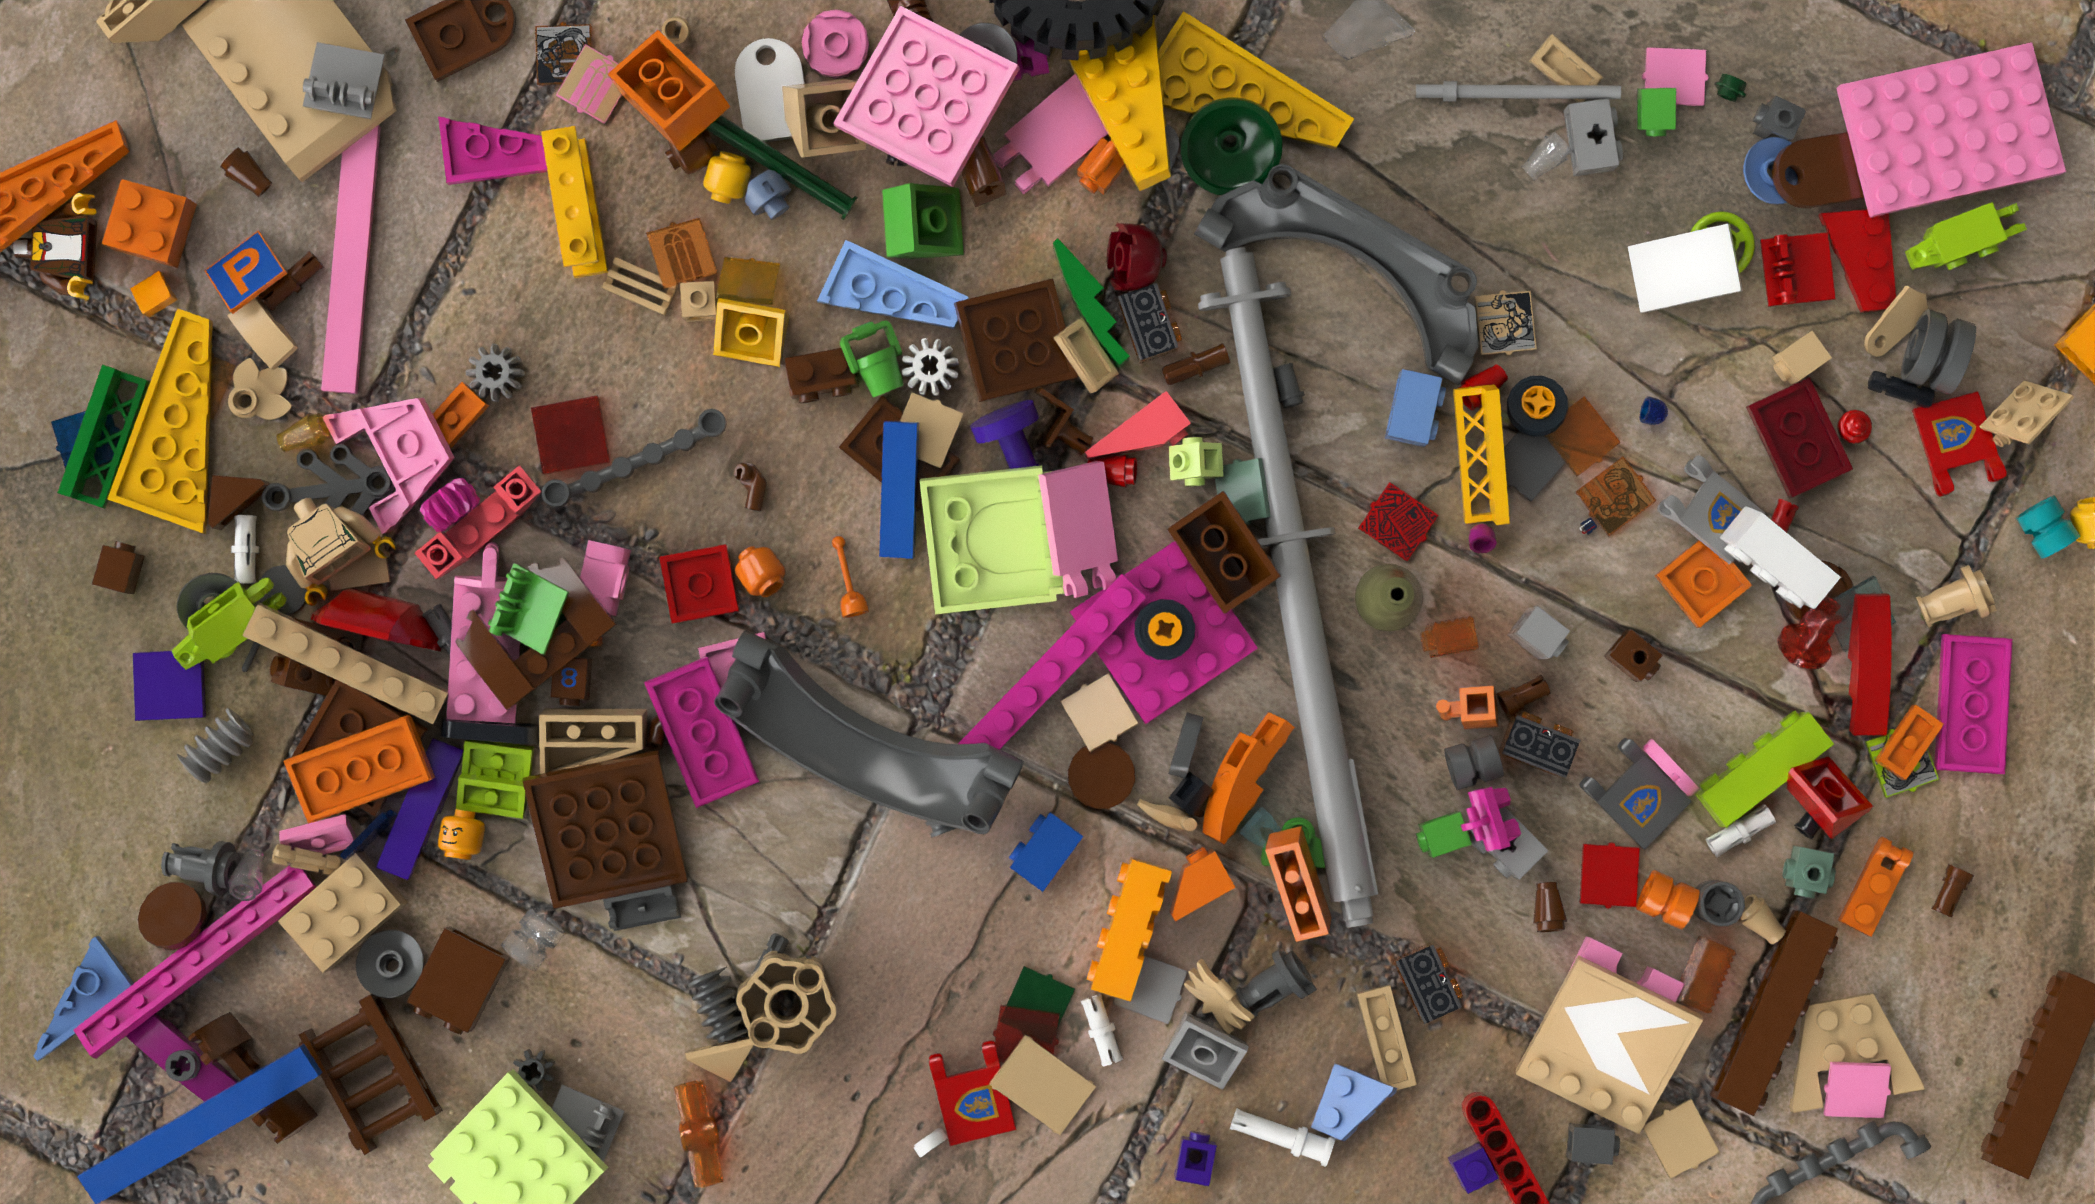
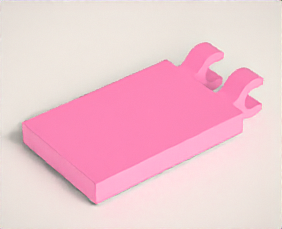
(1053, 135)
(1079, 526)

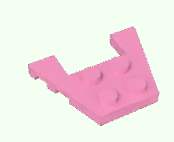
(408, 447)

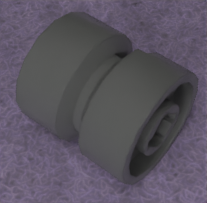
(1474, 762)
(1719, 903)

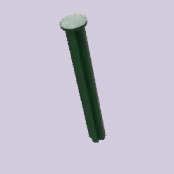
(783, 165)

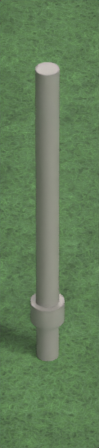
(1451, 91)

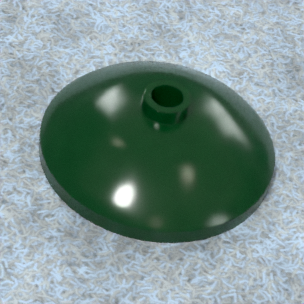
(1223, 165)

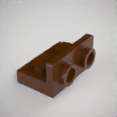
(819, 374)

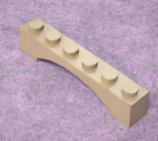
(345, 663)

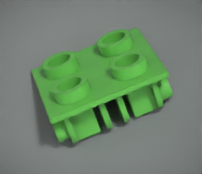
(528, 609)

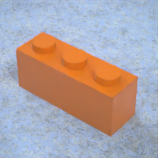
(1298, 883)

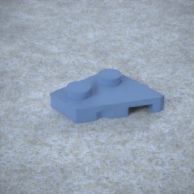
(1348, 1102)

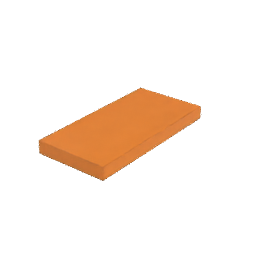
(359, 769)

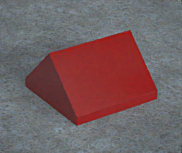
(1827, 795)

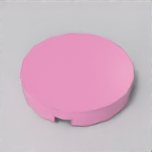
(835, 44)
(1681, 779)

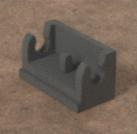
(642, 908)

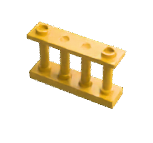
(574, 202)

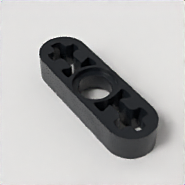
(491, 731)

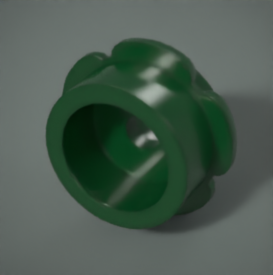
(1730, 87)

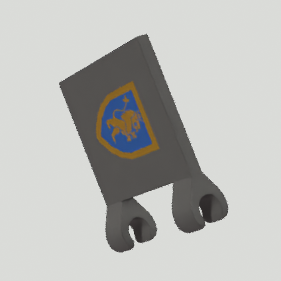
(1641, 799)

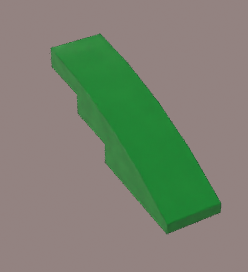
(1084, 291)

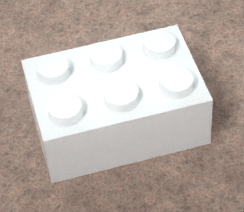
(1778, 559)

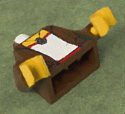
(63, 247)

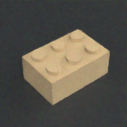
(343, 911)

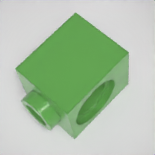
(1656, 110)
(1442, 835)

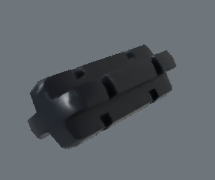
(1900, 389)

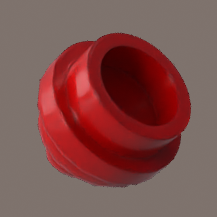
(1854, 426)

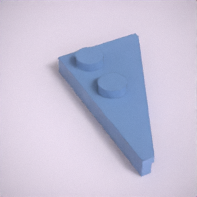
(92, 987)

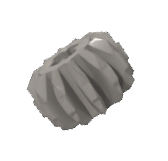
(501, 361)

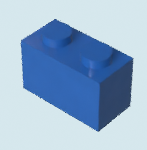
(1045, 851)

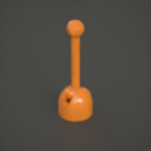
(852, 602)

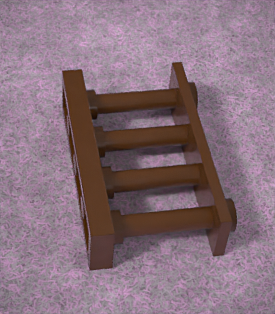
(405, 1073)

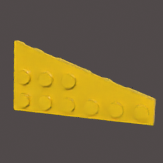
(1207, 66)
(1129, 102)
(169, 445)

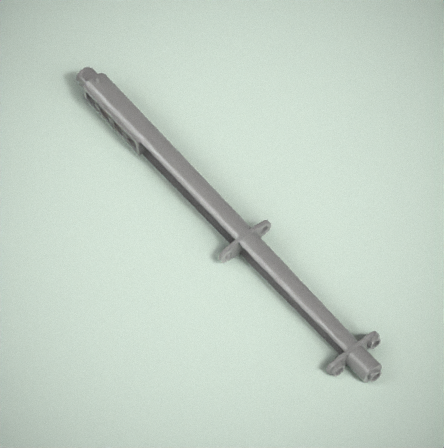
(1330, 771)

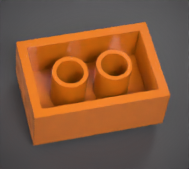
(669, 90)

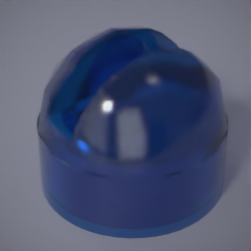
(1653, 411)

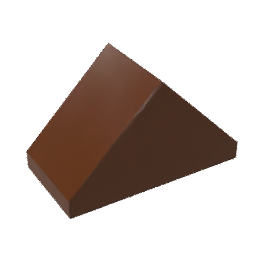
(231, 497)

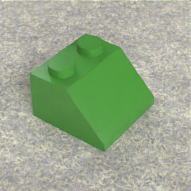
(922, 221)

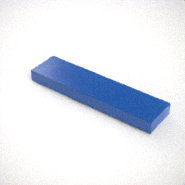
(899, 489)

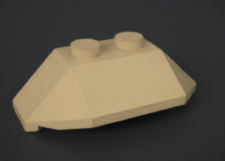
(144, 18)

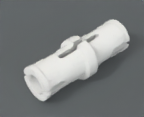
(245, 549)
(1740, 830)
(1101, 1030)

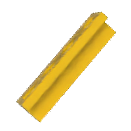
(1494, 451)

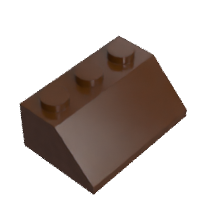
(1224, 552)

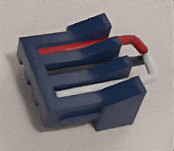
(1588, 525)

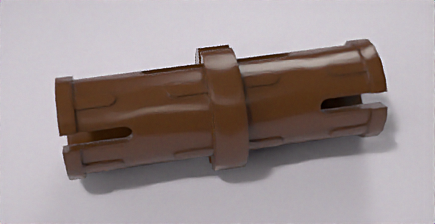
(291, 282)

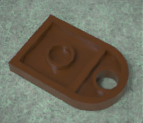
(460, 34)
(1823, 171)

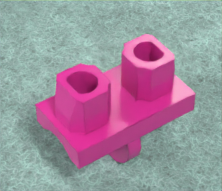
(1487, 820)

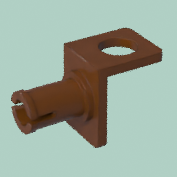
(1062, 428)

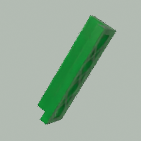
(90, 432)

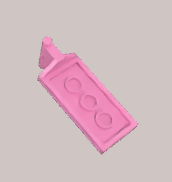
(467, 692)

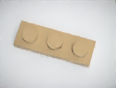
(1386, 1037)

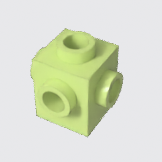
(1195, 461)

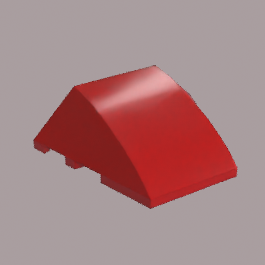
(378, 618)

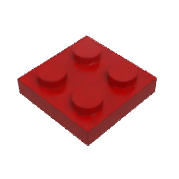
(699, 584)

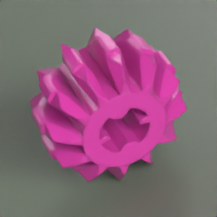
(449, 504)

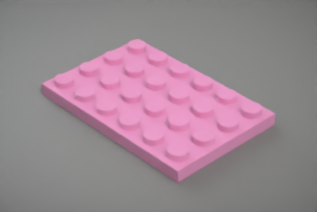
(1950, 129)

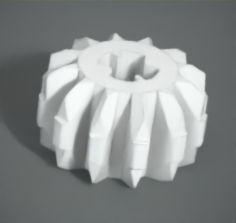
(918, 367)

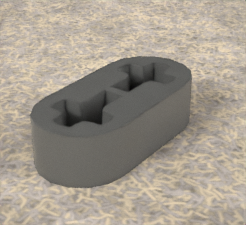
(1185, 745)

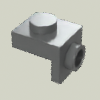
(1778, 118)

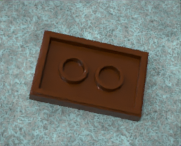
(866, 445)

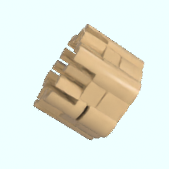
(792, 1032)

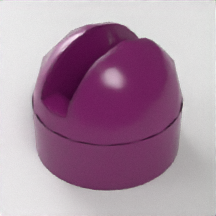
(1482, 539)

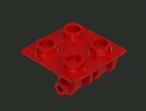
(1797, 269)

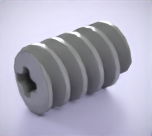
(217, 747)

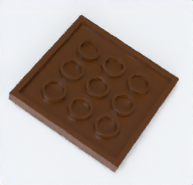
(605, 829)

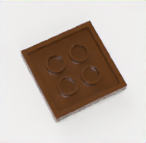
(1012, 340)
(345, 714)

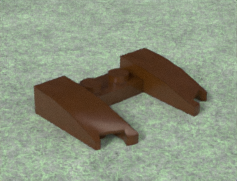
(515, 679)
(224, 1040)

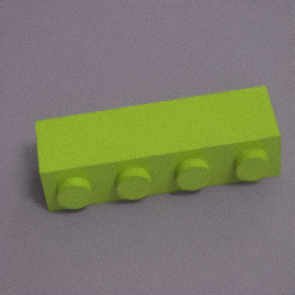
(1762, 769)

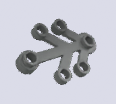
(337, 487)

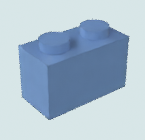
(1414, 408)

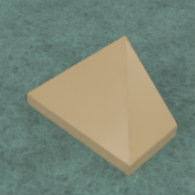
(722, 1058)

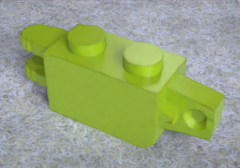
(1962, 236)
(221, 623)

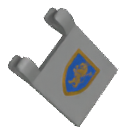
(1710, 509)

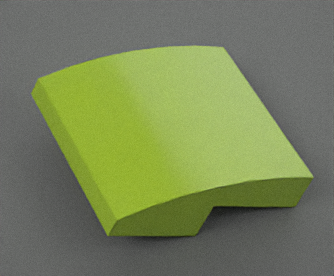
(494, 778)

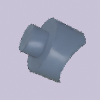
(767, 194)

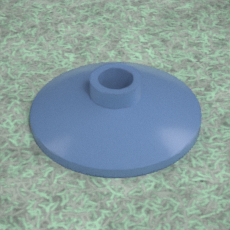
(1755, 169)

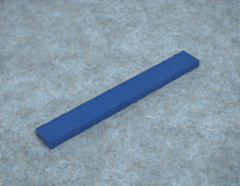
(200, 1124)

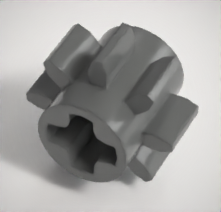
(543, 1067)

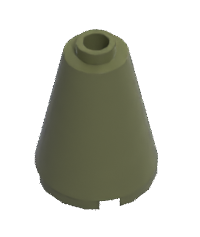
(1375, 600)

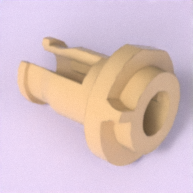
(1958, 598)

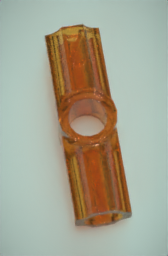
(699, 1133)

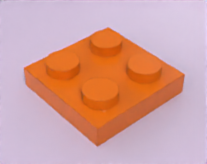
(1702, 583)

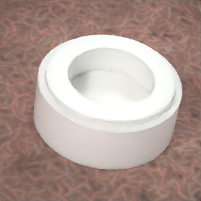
(930, 1142)

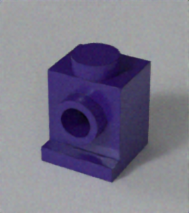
(1199, 1171)

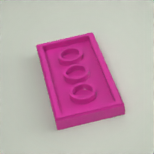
(1973, 704)
(699, 734)

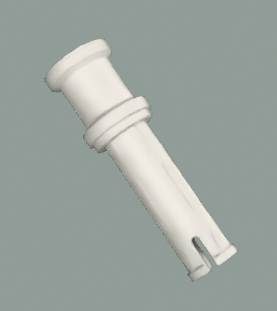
(1299, 1141)

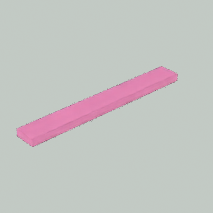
(350, 265)

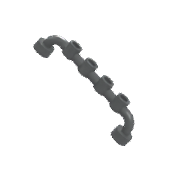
(710, 424)
(1839, 1152)

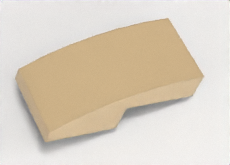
(263, 333)

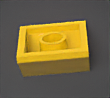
(750, 332)

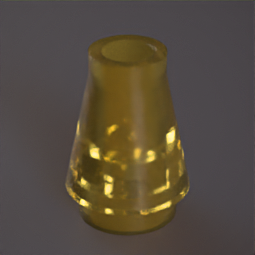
(304, 433)

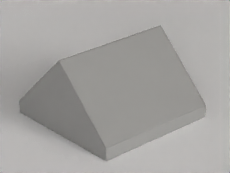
(1205, 1051)

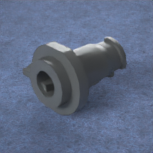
(203, 865)
(1276, 983)

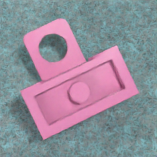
(606, 573)

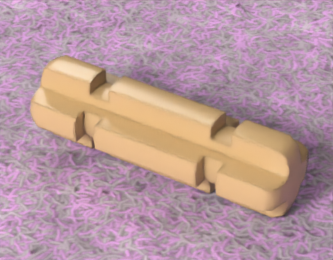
(305, 859)

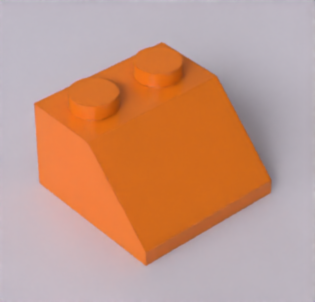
(1199, 883)

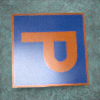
(245, 272)

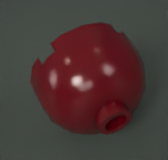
(1135, 257)

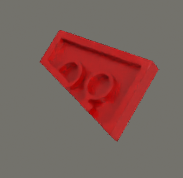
(1865, 255)

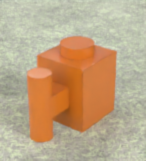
(1100, 167)
(1476, 707)

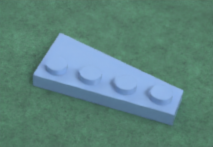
(883, 287)

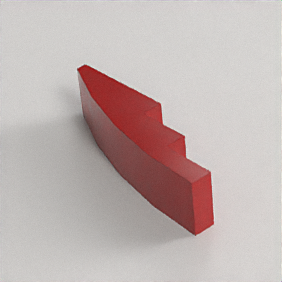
(1871, 664)

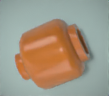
(760, 571)

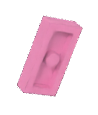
(320, 836)

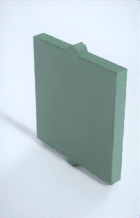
(1246, 488)

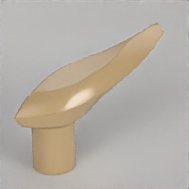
(1169, 816)

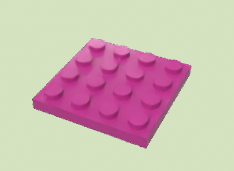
(1218, 641)

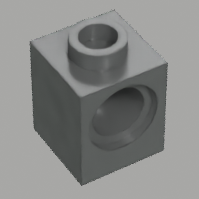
(1592, 1143)

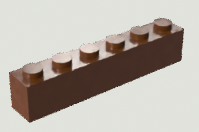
(1774, 1012)
(2041, 1075)

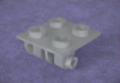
(343, 80)
(589, 1118)

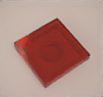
(570, 435)

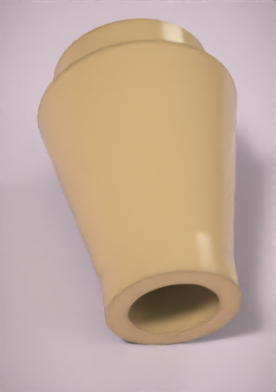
(1761, 920)

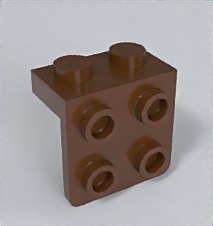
(301, 677)

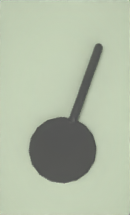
(295, 595)

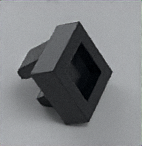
(1191, 794)

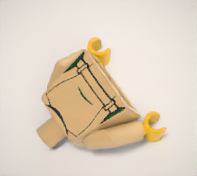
(327, 542)

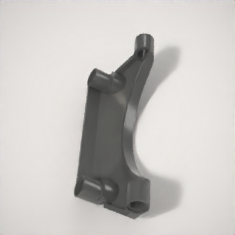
(1323, 216)

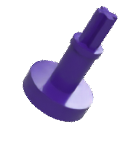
(1007, 427)

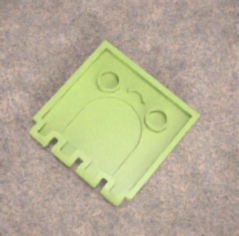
(988, 540)
(515, 1151)

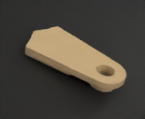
(1896, 321)

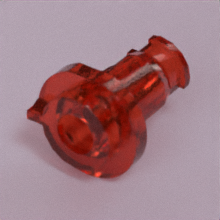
(1807, 642)

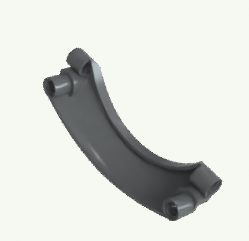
(914, 776)

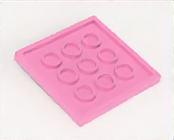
(926, 96)

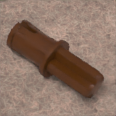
(1195, 364)

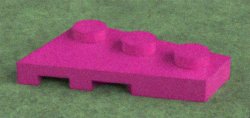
(488, 153)

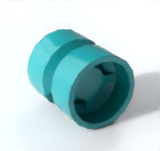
(2048, 527)

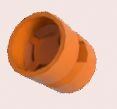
(1671, 901)

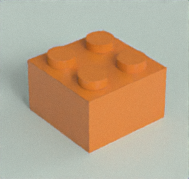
(149, 223)

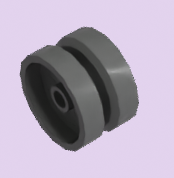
(1938, 351)

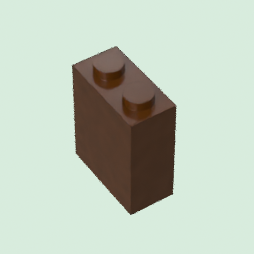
(458, 980)

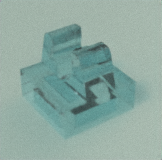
(1251, 829)

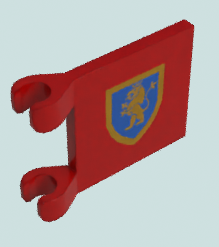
(1954, 439)
(969, 1102)

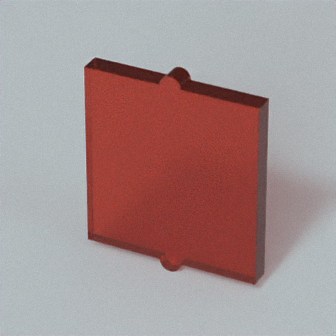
(1017, 1022)

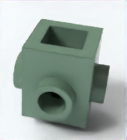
(1821, 871)

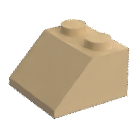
(811, 114)

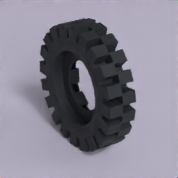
(1077, 24)

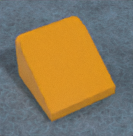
(153, 294)

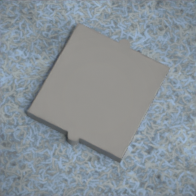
(1155, 990)

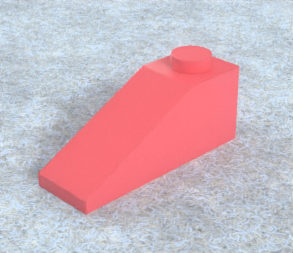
(1147, 429)

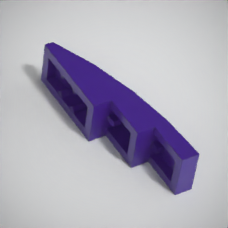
(420, 812)

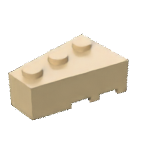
(588, 736)

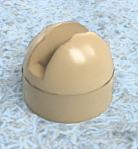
(669, 29)

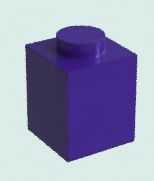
(1473, 1168)

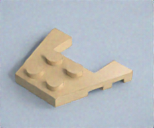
(1847, 1032)

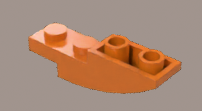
(1235, 784)

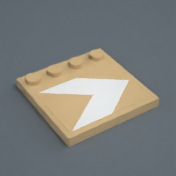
(1609, 1044)

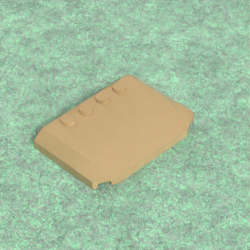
(263, 58)

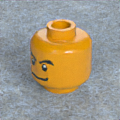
(461, 835)

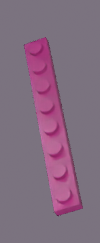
(1057, 664)
(193, 961)

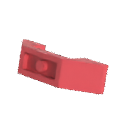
(481, 525)

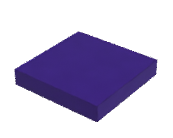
(166, 688)

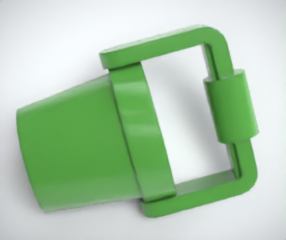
(881, 368)

